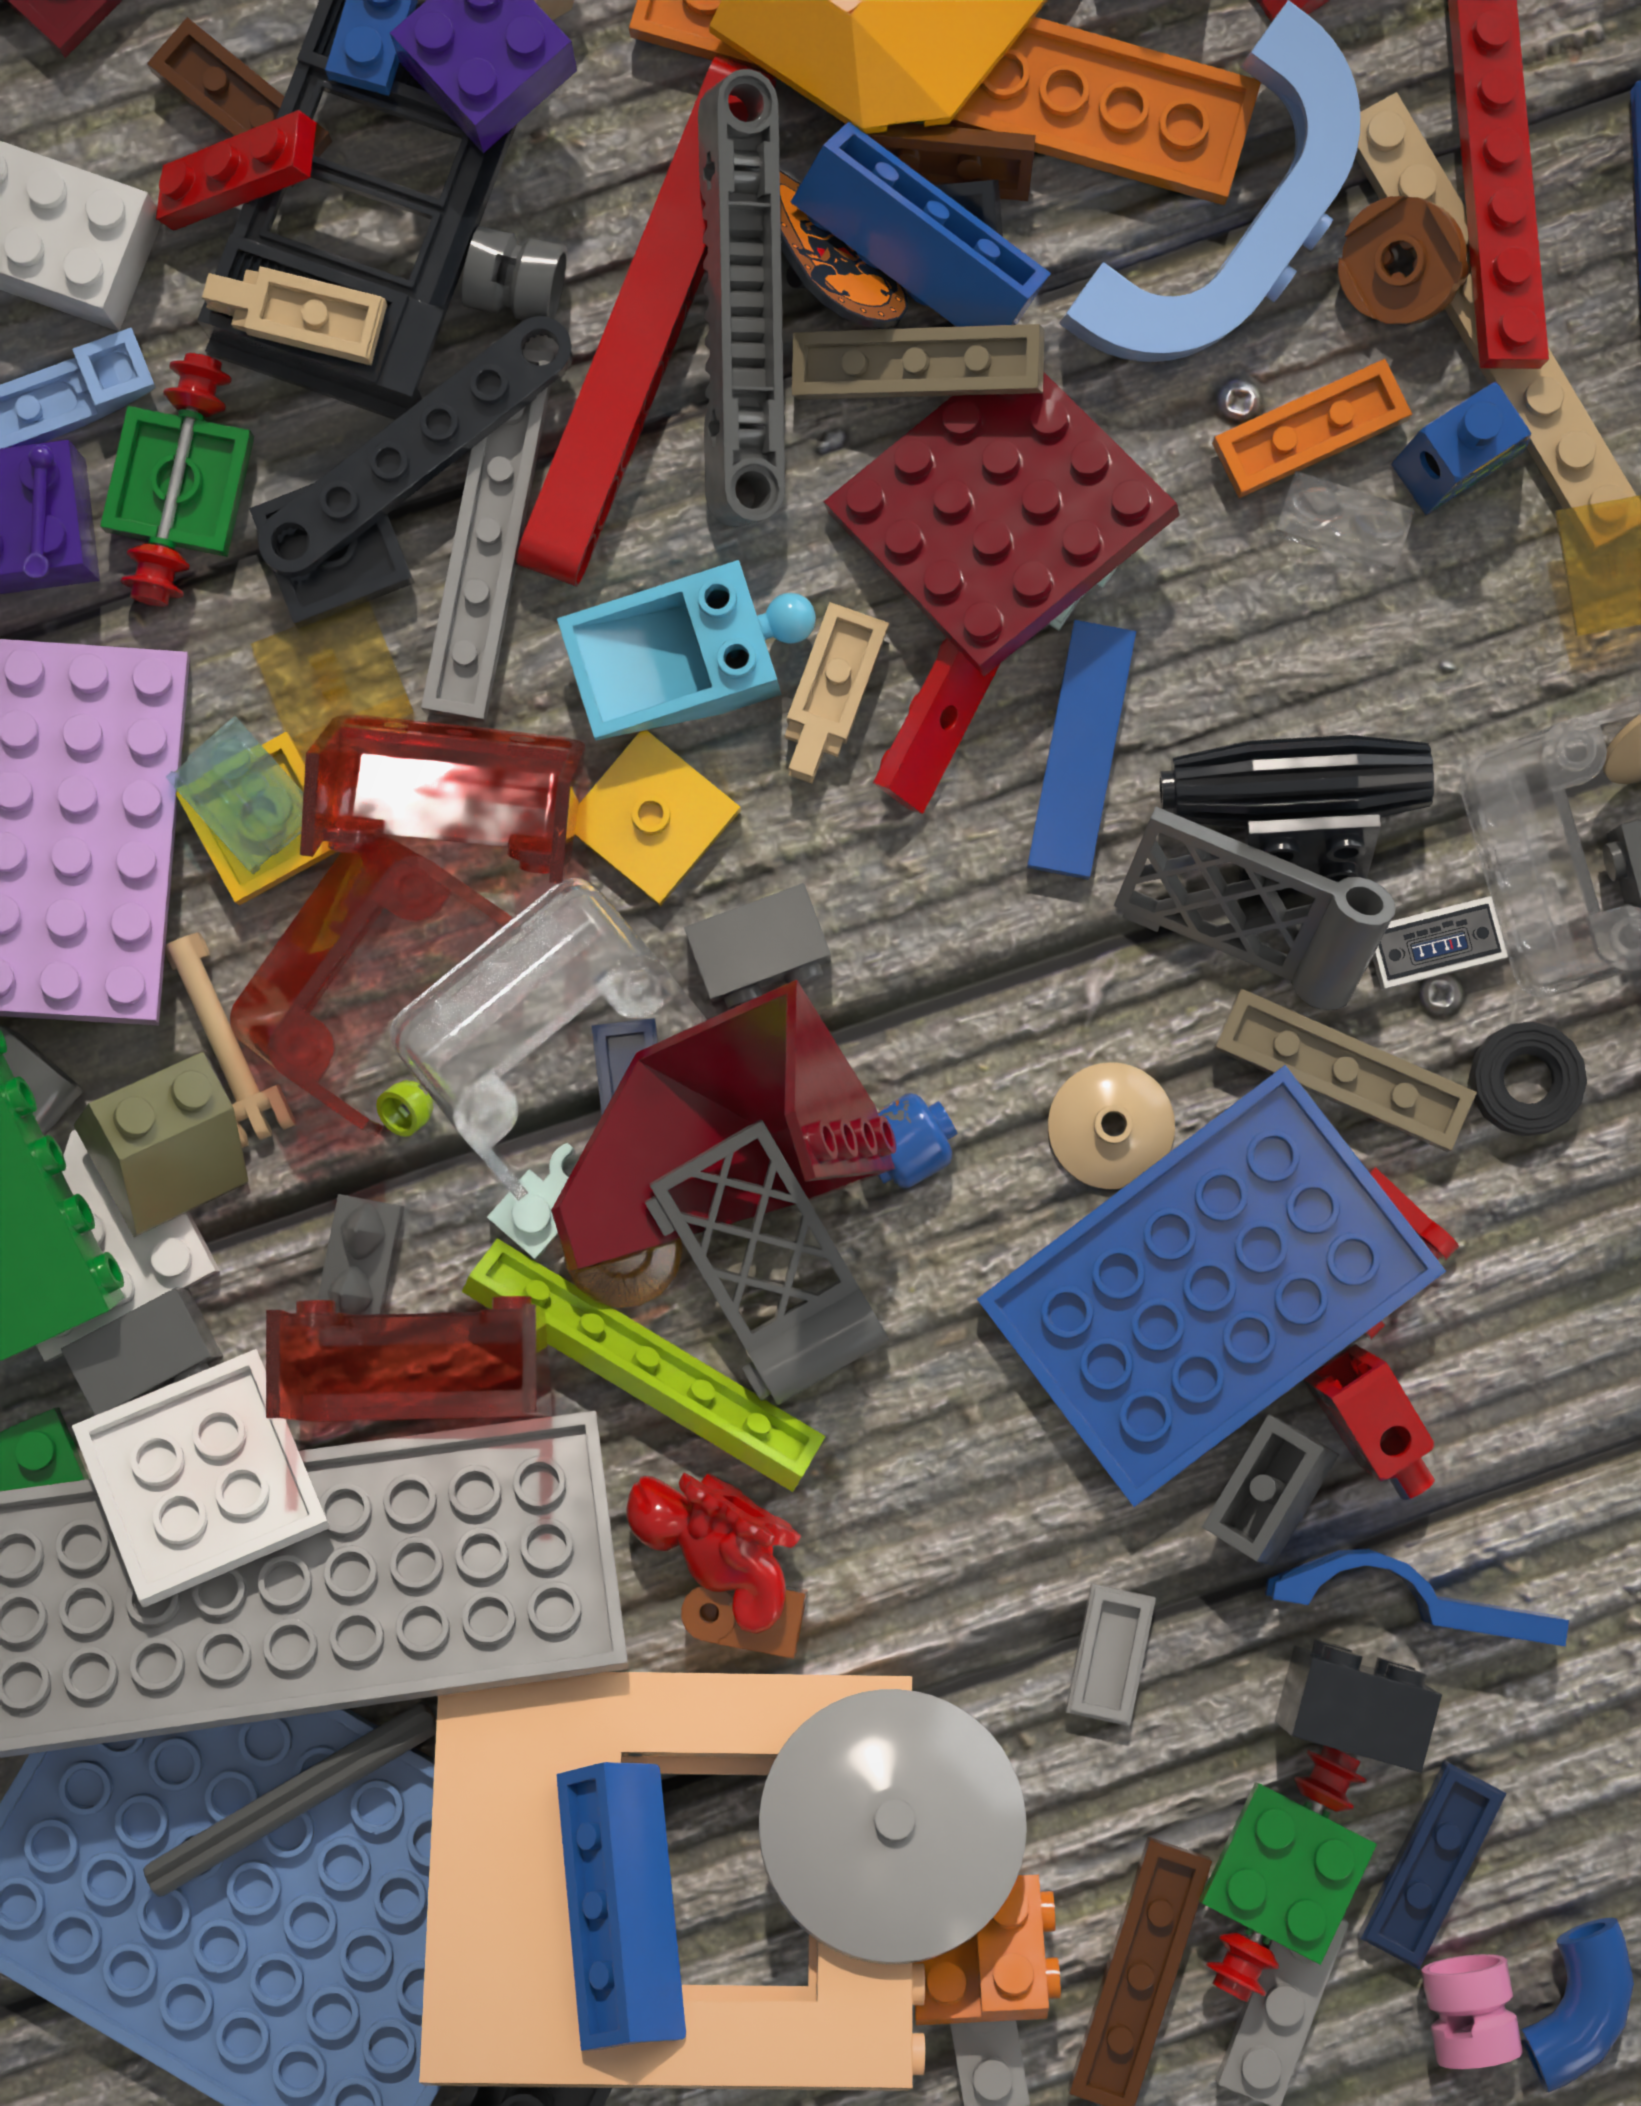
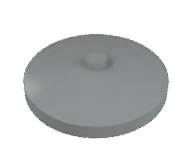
(892, 1826)

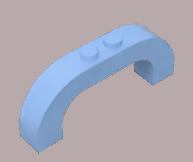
(1319, 91)

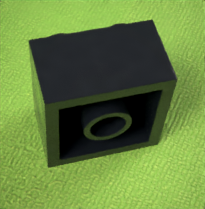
(1358, 1708)

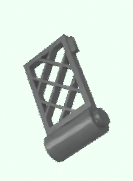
(1335, 931)
(812, 1336)

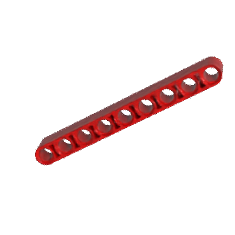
(626, 364)

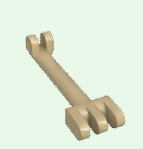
(186, 957)

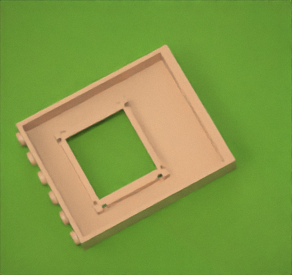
(498, 1901)

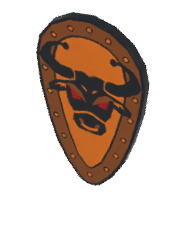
(835, 270)

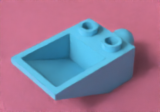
(664, 651)

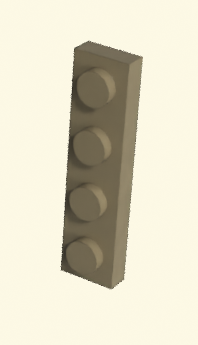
(918, 362)
(1345, 1070)

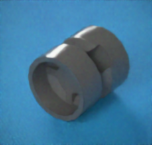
(535, 280)

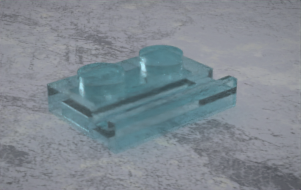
(241, 794)

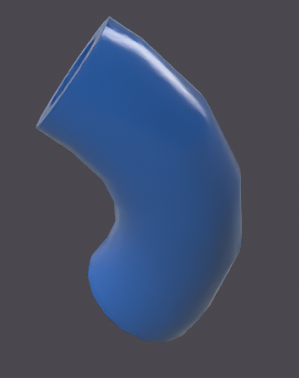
(1592, 2007)

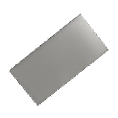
(1110, 1654)

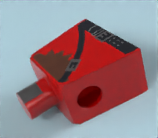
(1374, 1419)

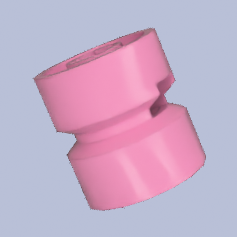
(1472, 2018)

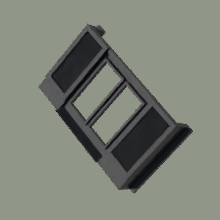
(413, 305)

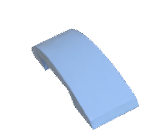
(74, 392)

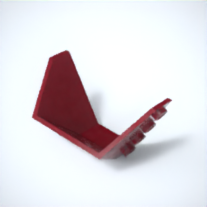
(700, 1088)

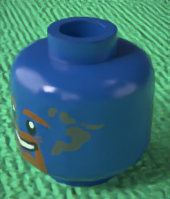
(920, 1139)

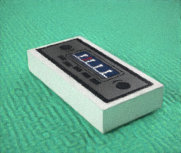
(1439, 943)

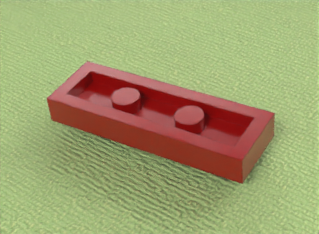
(236, 170)

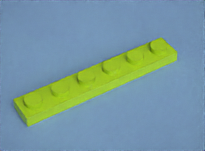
(651, 1367)

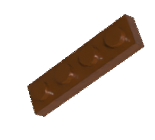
(1139, 1974)

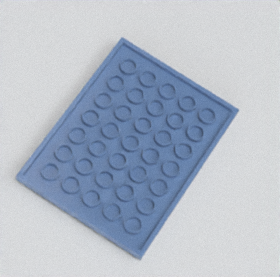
(265, 1975)

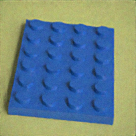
(1210, 1285)

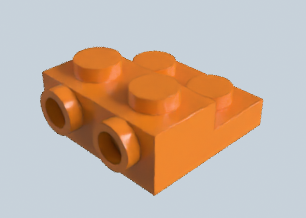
(1000, 1969)

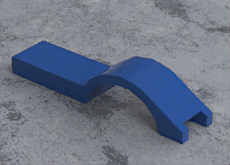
(1302, 1583)

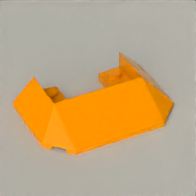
(877, 57)

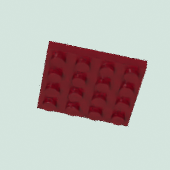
(1001, 515)

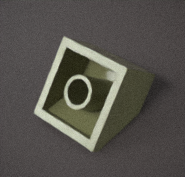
(165, 1143)

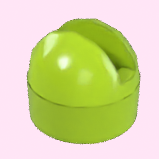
(395, 1116)

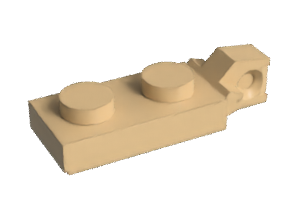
(300, 312)
(832, 687)

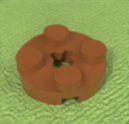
(1368, 251)

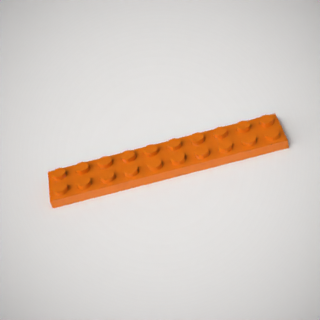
(1072, 89)

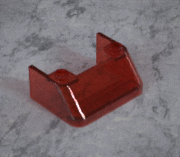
(443, 785)
(277, 1002)
(407, 1364)

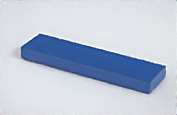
(1081, 749)

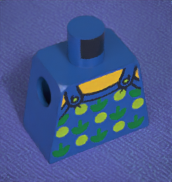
(1466, 445)

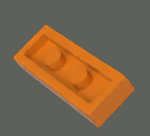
(1311, 428)

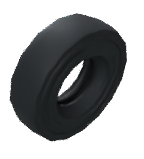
(1566, 1070)

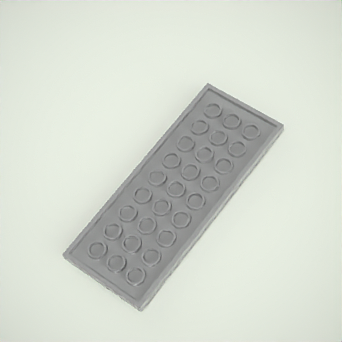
(439, 1576)

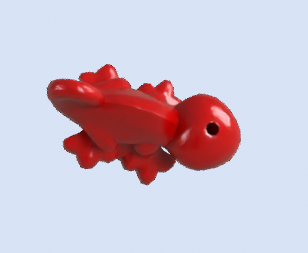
(722, 1539)

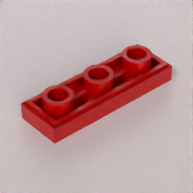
(932, 729)

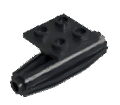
(1304, 796)

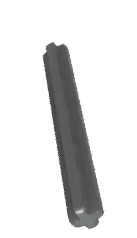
(290, 1799)

